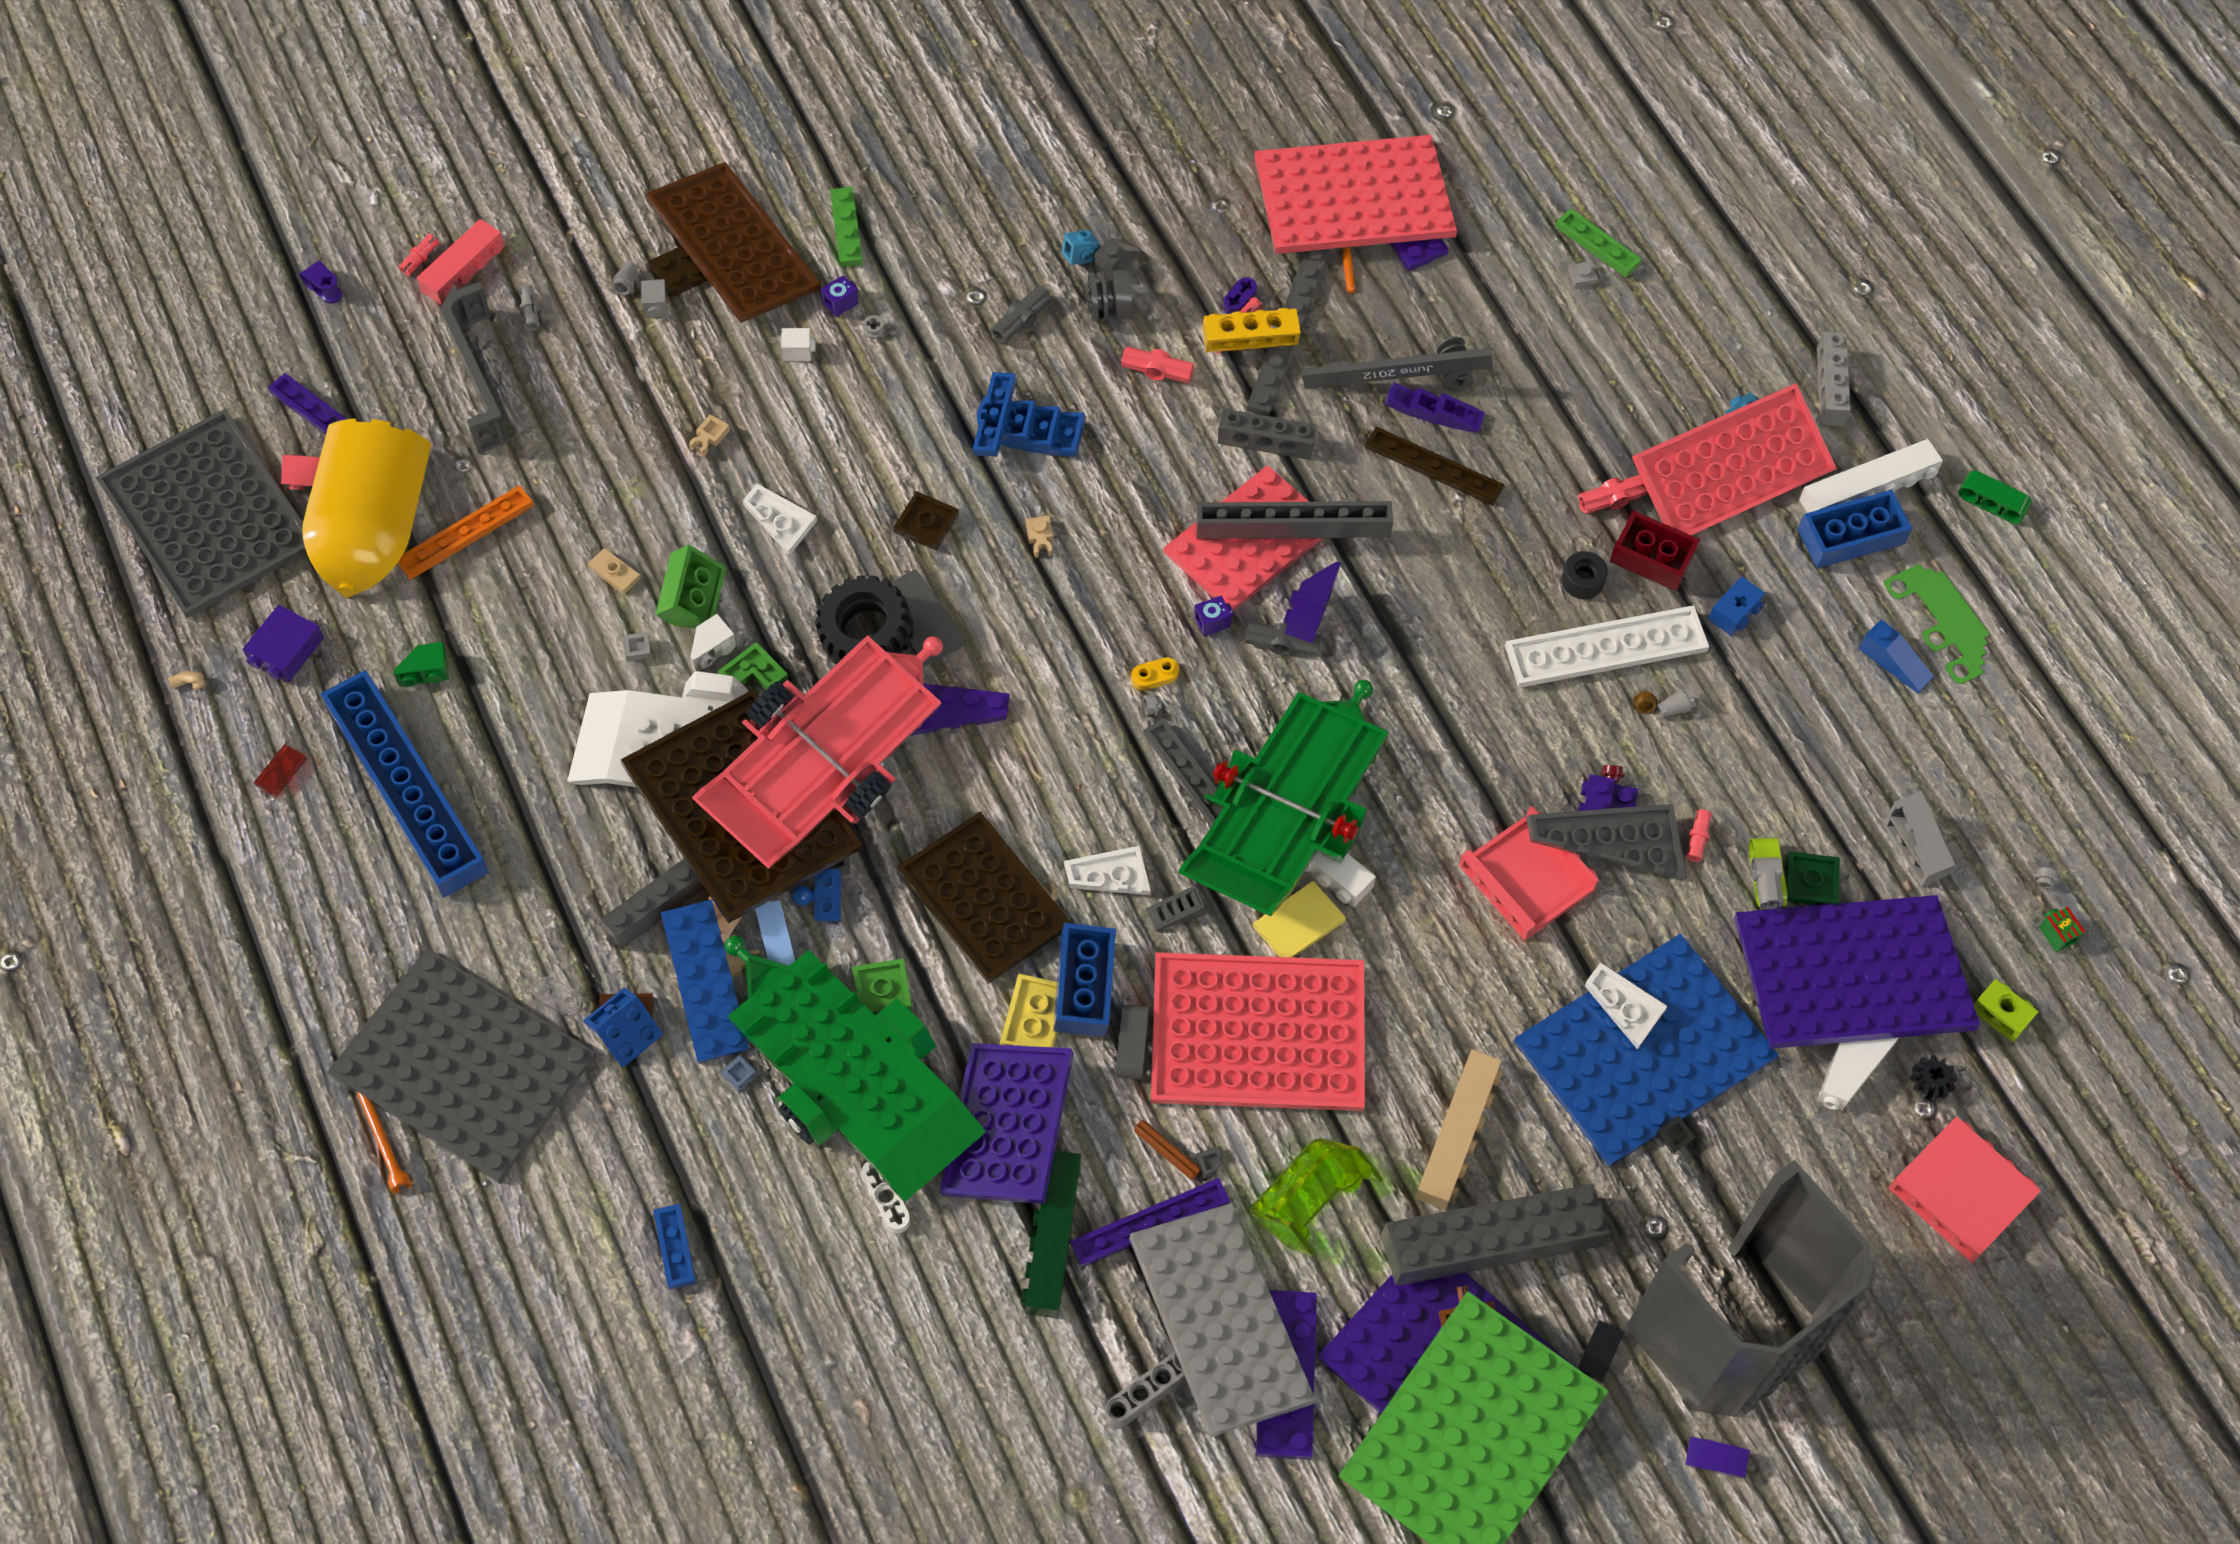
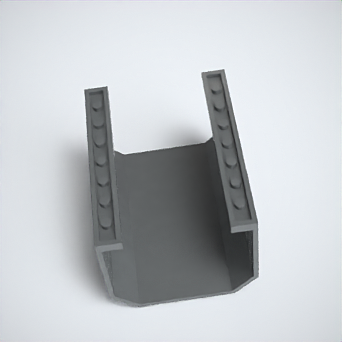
(1811, 1253)

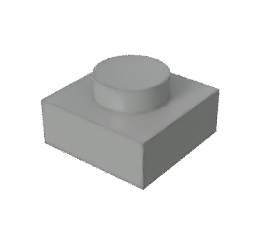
(1582, 274)
(637, 646)

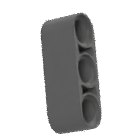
(1132, 1042)

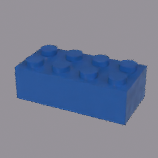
(1854, 529)
(1084, 980)

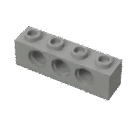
(1833, 379)

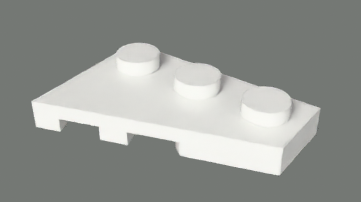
(779, 517)
(1109, 871)
(1625, 1003)

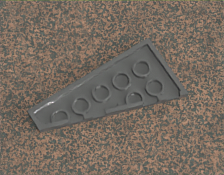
(1625, 836)

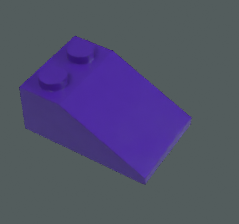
(1310, 603)

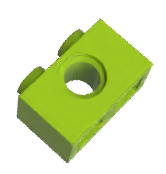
(2010, 1023)

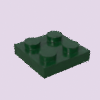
(1812, 878)

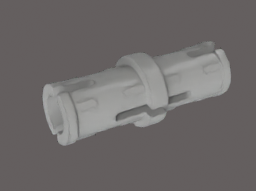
(529, 307)

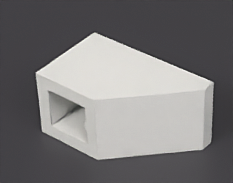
(710, 642)

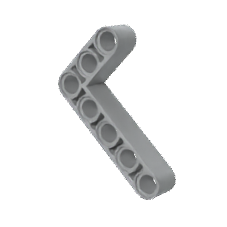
(1149, 1385)

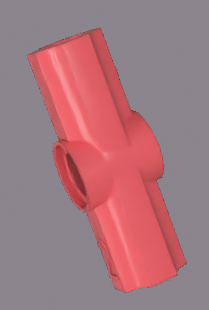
(1157, 364)
(1612, 494)

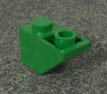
(423, 665)

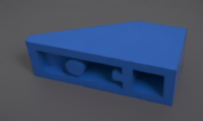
(1896, 656)

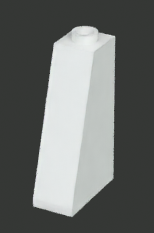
(1850, 1069)

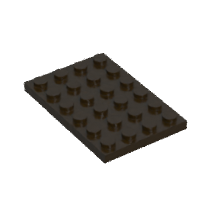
(984, 897)

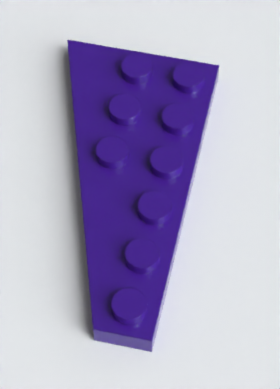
(964, 707)

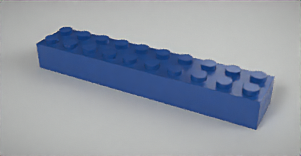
(404, 784)

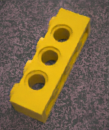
(1242, 338)

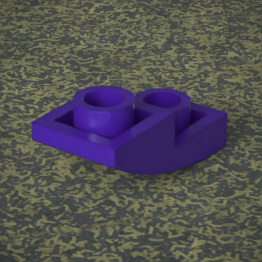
(1717, 1457)

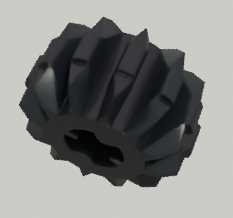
(1934, 1088)

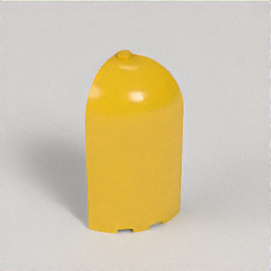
(363, 502)

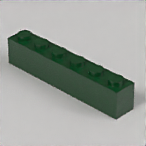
(1052, 1238)

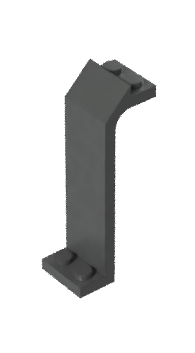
(459, 310)

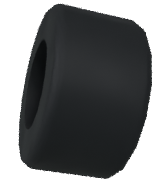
(1589, 563)

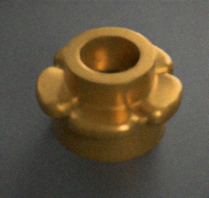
(1645, 702)

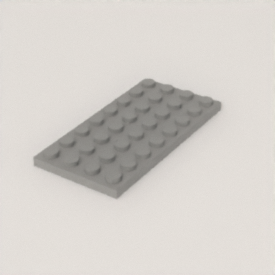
(1221, 1320)

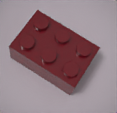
(1654, 550)

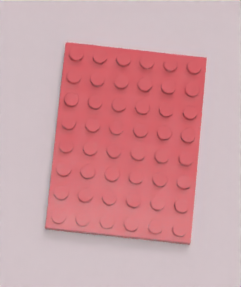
(1354, 194)
(1258, 1032)

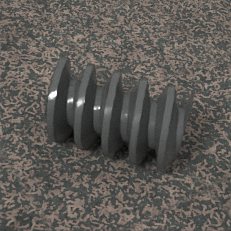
(1455, 380)

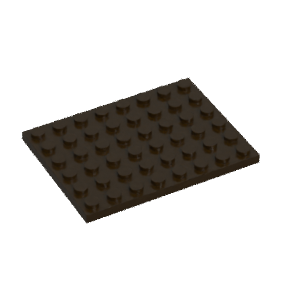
(687, 760)

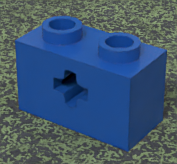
(1737, 606)

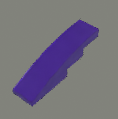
(1434, 409)

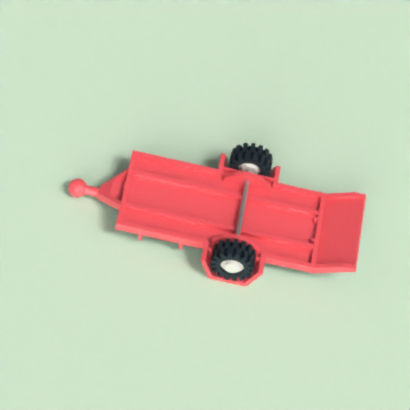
(831, 740)

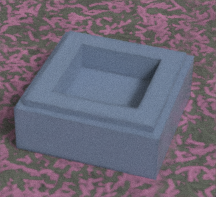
(739, 1073)

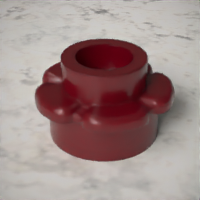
(1612, 771)

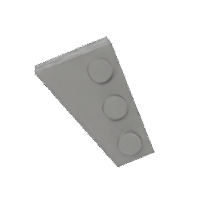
(1919, 838)

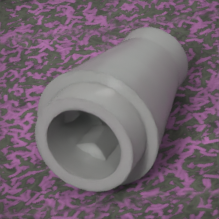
(624, 280)
(1677, 703)

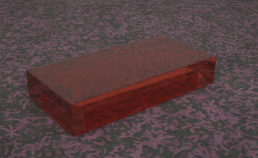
(280, 770)

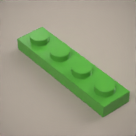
(846, 227)
(1598, 242)

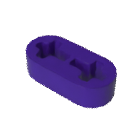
(1236, 294)

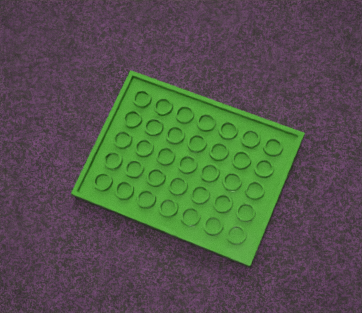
(1473, 1430)

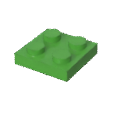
(882, 983)

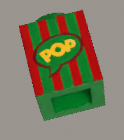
(2061, 928)

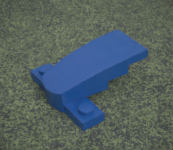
(1023, 423)

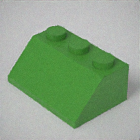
(690, 588)

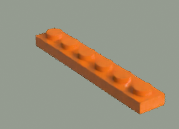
(464, 532)

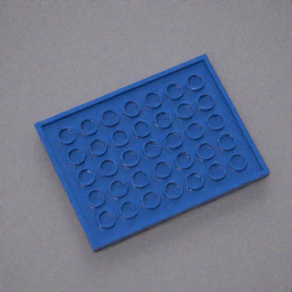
(1684, 1063)

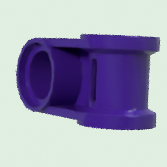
(322, 282)

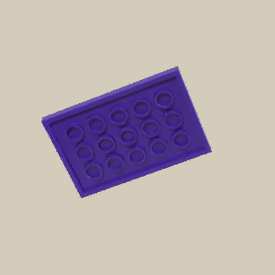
(1020, 1104)

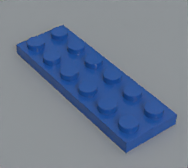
(704, 980)

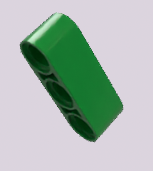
(1995, 497)

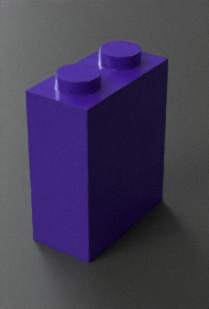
(282, 644)

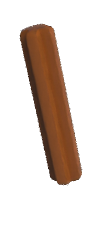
(1167, 1149)

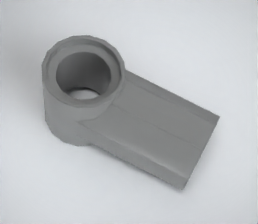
(1767, 874)

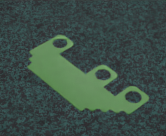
(1954, 616)

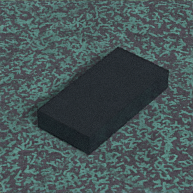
(1600, 1351)

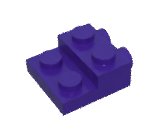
(1604, 794)

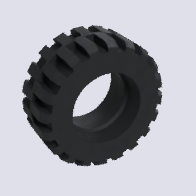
(861, 596)

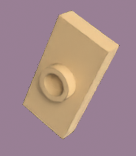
(614, 571)

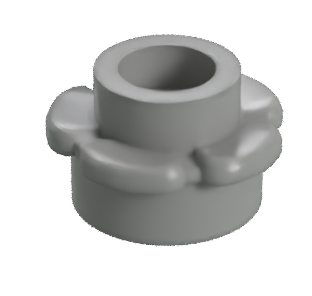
(1152, 704)
(2047, 878)

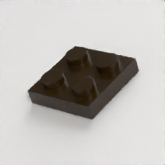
(677, 270)
(926, 520)

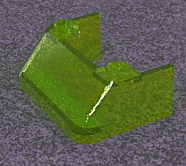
(1307, 1187)

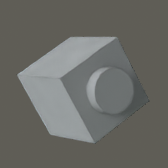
(654, 298)

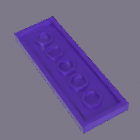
(1292, 1432)

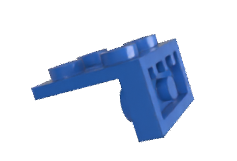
(624, 1026)

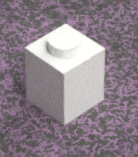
(797, 344)

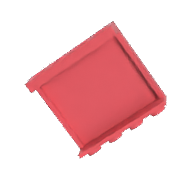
(1526, 879)
(1964, 1189)

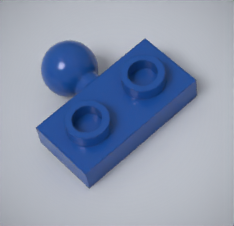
(826, 896)

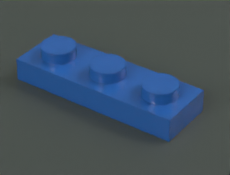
(674, 1246)

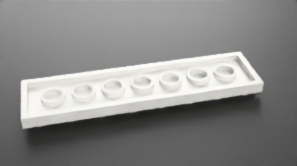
(1606, 646)

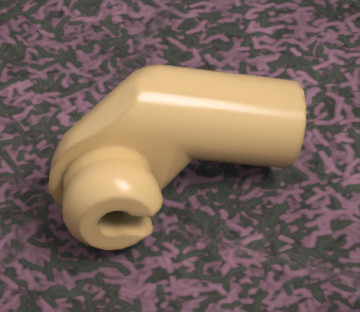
(186, 677)

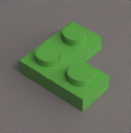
(755, 664)

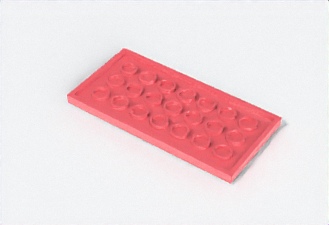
(1734, 462)

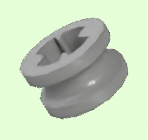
(873, 320)

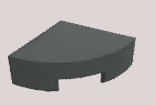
(1209, 1162)

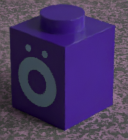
(840, 295)
(1213, 615)

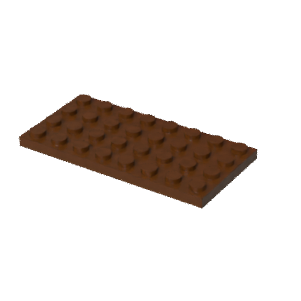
(733, 242)

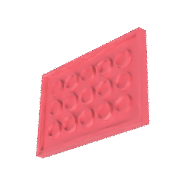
(1241, 566)

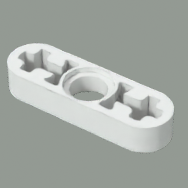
(887, 1216)

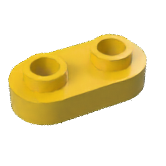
(1155, 673)

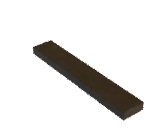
(1434, 466)

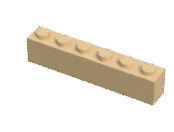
(1458, 1130)

